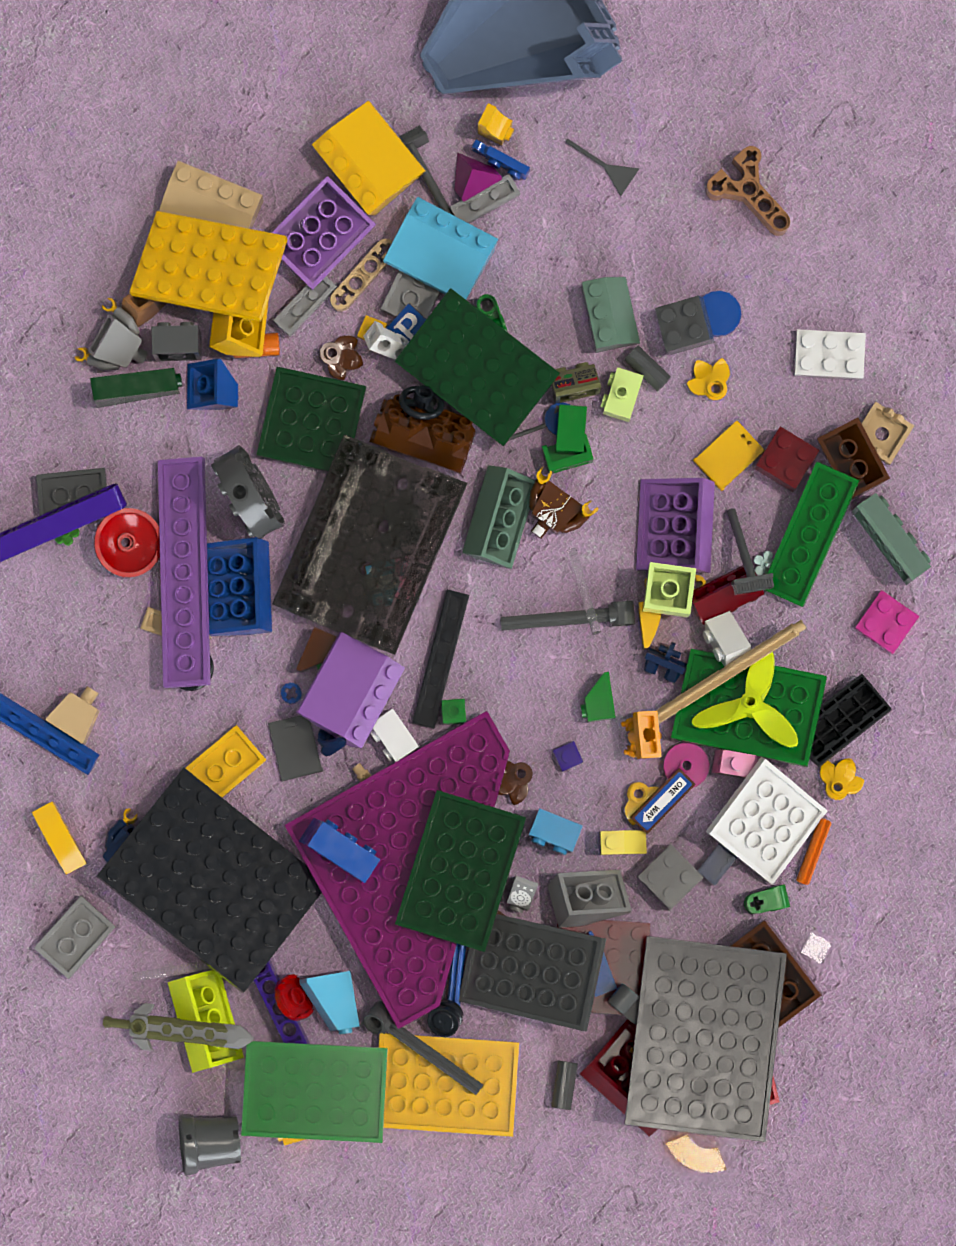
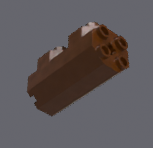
(435, 441)

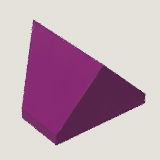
(473, 177)

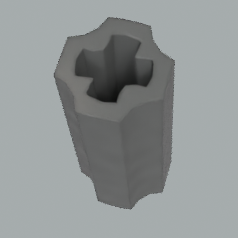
(646, 366)
(564, 1085)

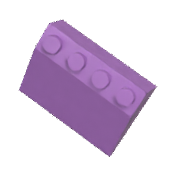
(321, 232)
(676, 523)
(350, 690)

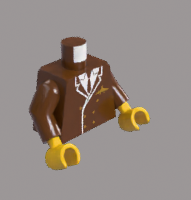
(555, 508)

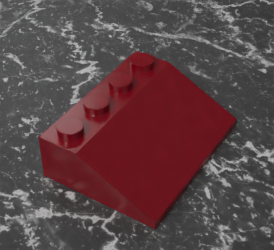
(611, 1068)

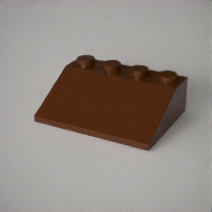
(798, 986)

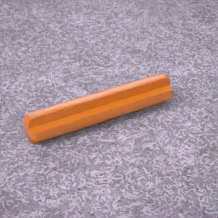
(813, 852)

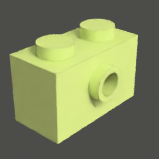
(622, 394)

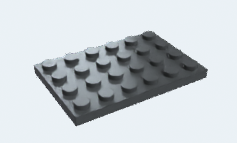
(535, 972)

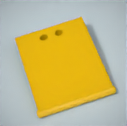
(729, 455)

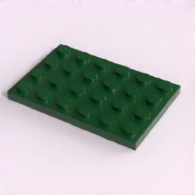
(477, 367)
(460, 871)

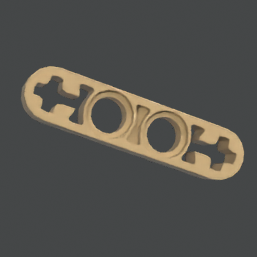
(360, 272)

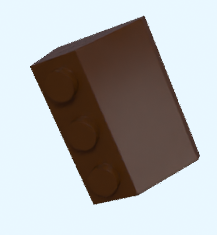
(852, 453)

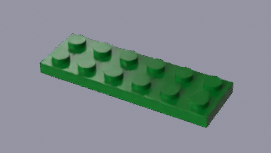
(811, 533)

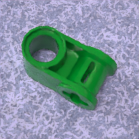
(493, 314)
(771, 900)

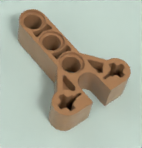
(734, 190)

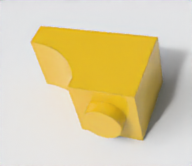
(495, 125)

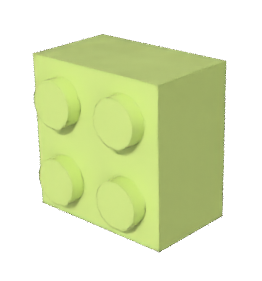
(669, 589)

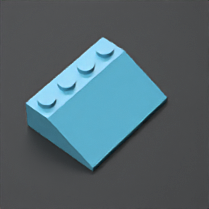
(440, 249)

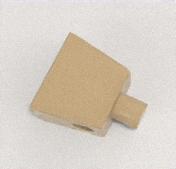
(76, 715)

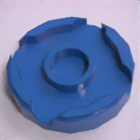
(723, 312)

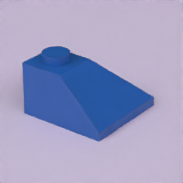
(210, 386)

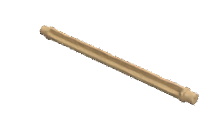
(730, 670)

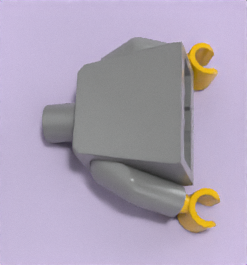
(115, 342)

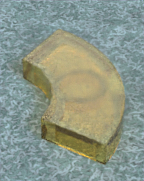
(696, 1157)

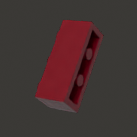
(719, 596)

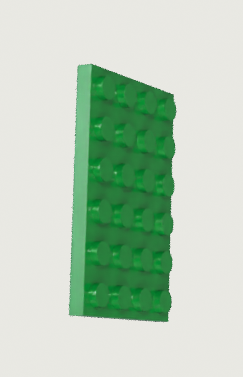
(791, 693)
(314, 1091)

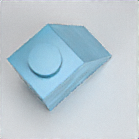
(333, 1000)

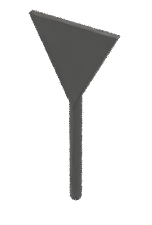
(619, 175)

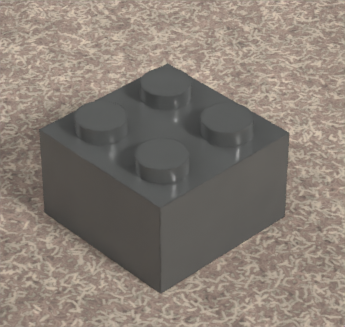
(684, 325)
(176, 342)
(670, 877)

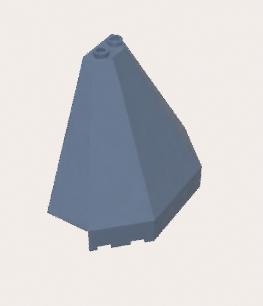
(519, 43)

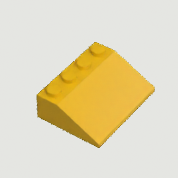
(368, 158)

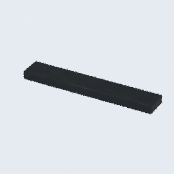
(440, 659)

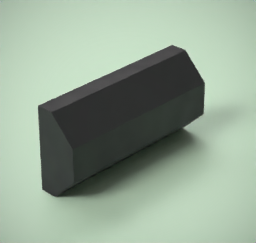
(846, 718)

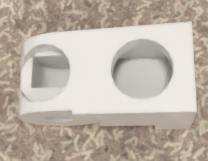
(384, 341)

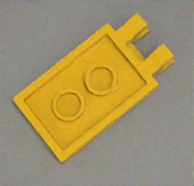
(227, 762)

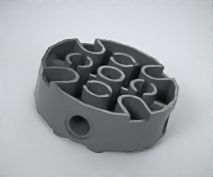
(248, 492)

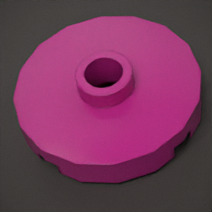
(692, 754)

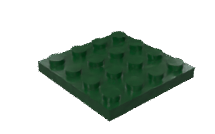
(309, 418)

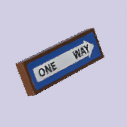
(662, 800)

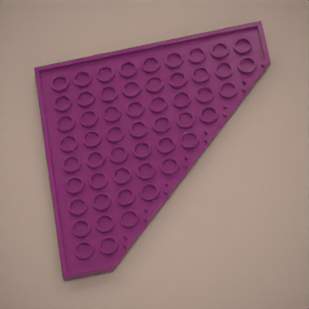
(391, 818)

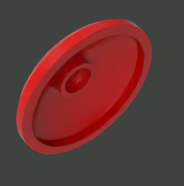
(142, 546)

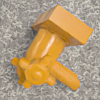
(643, 735)

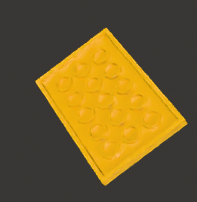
(208, 266)
(430, 1100)

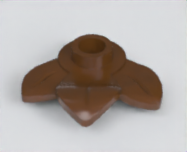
(345, 356)
(514, 786)

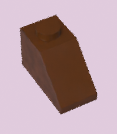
(315, 650)

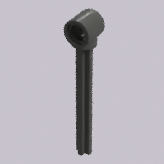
(617, 613)
(379, 1021)

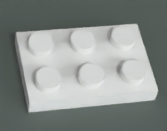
(829, 354)

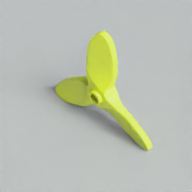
(757, 686)

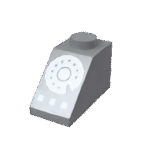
(521, 894)

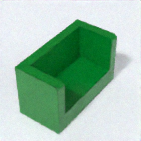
(571, 429)
(562, 462)

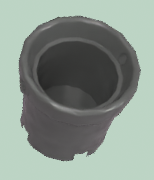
(208, 1142)

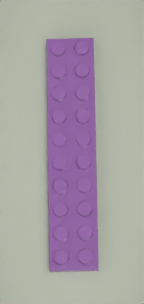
(184, 572)

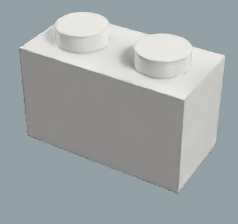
(726, 638)
(394, 736)

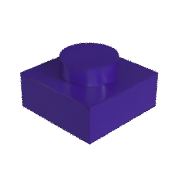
(568, 756)

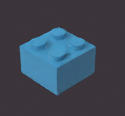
(555, 831)

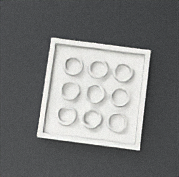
(766, 820)

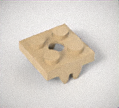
(896, 426)

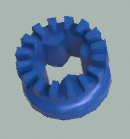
(292, 700)

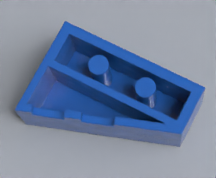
(340, 849)

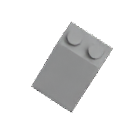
(588, 897)

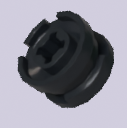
(445, 1018)

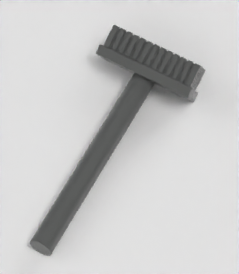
(413, 140)
(752, 582)

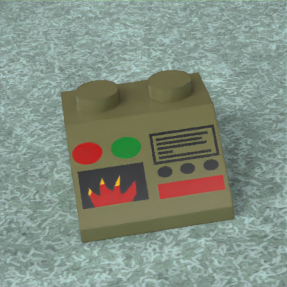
(576, 383)

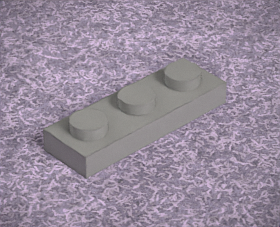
(486, 200)
(304, 306)

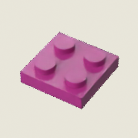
(886, 622)

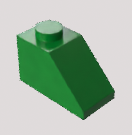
(599, 701)

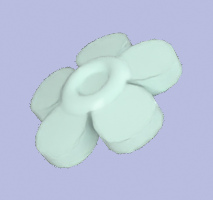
(763, 562)

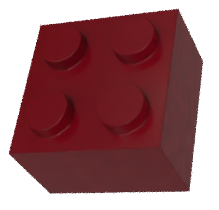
(786, 459)

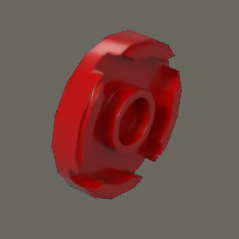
(292, 998)

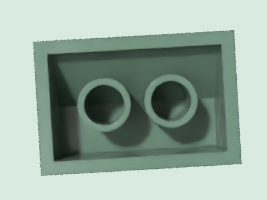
(610, 313)

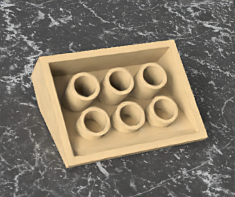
(209, 198)

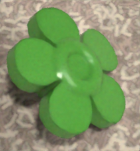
(67, 538)

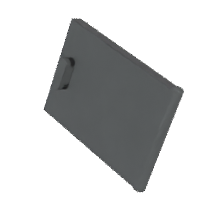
(295, 747)

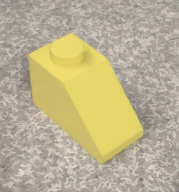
(622, 842)

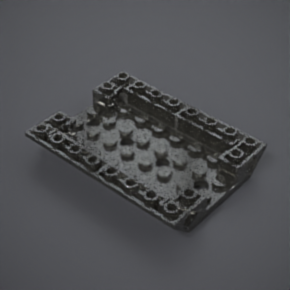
(346, 535)

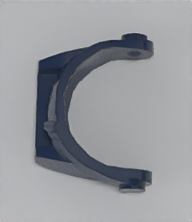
(329, 743)

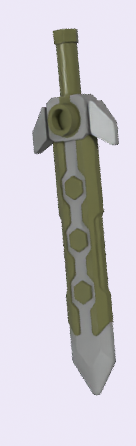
(176, 1030)

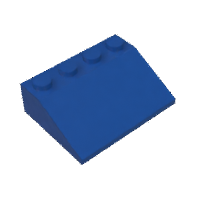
(239, 587)

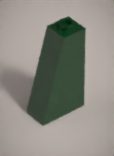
(135, 386)

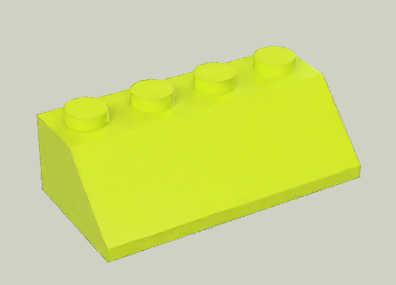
(204, 1000)

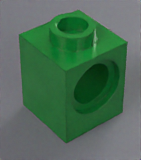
(453, 711)

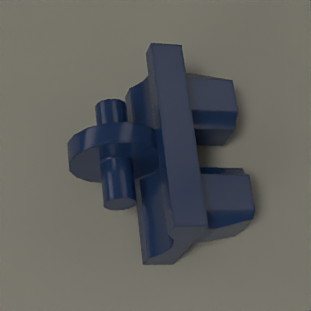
(655, 658)

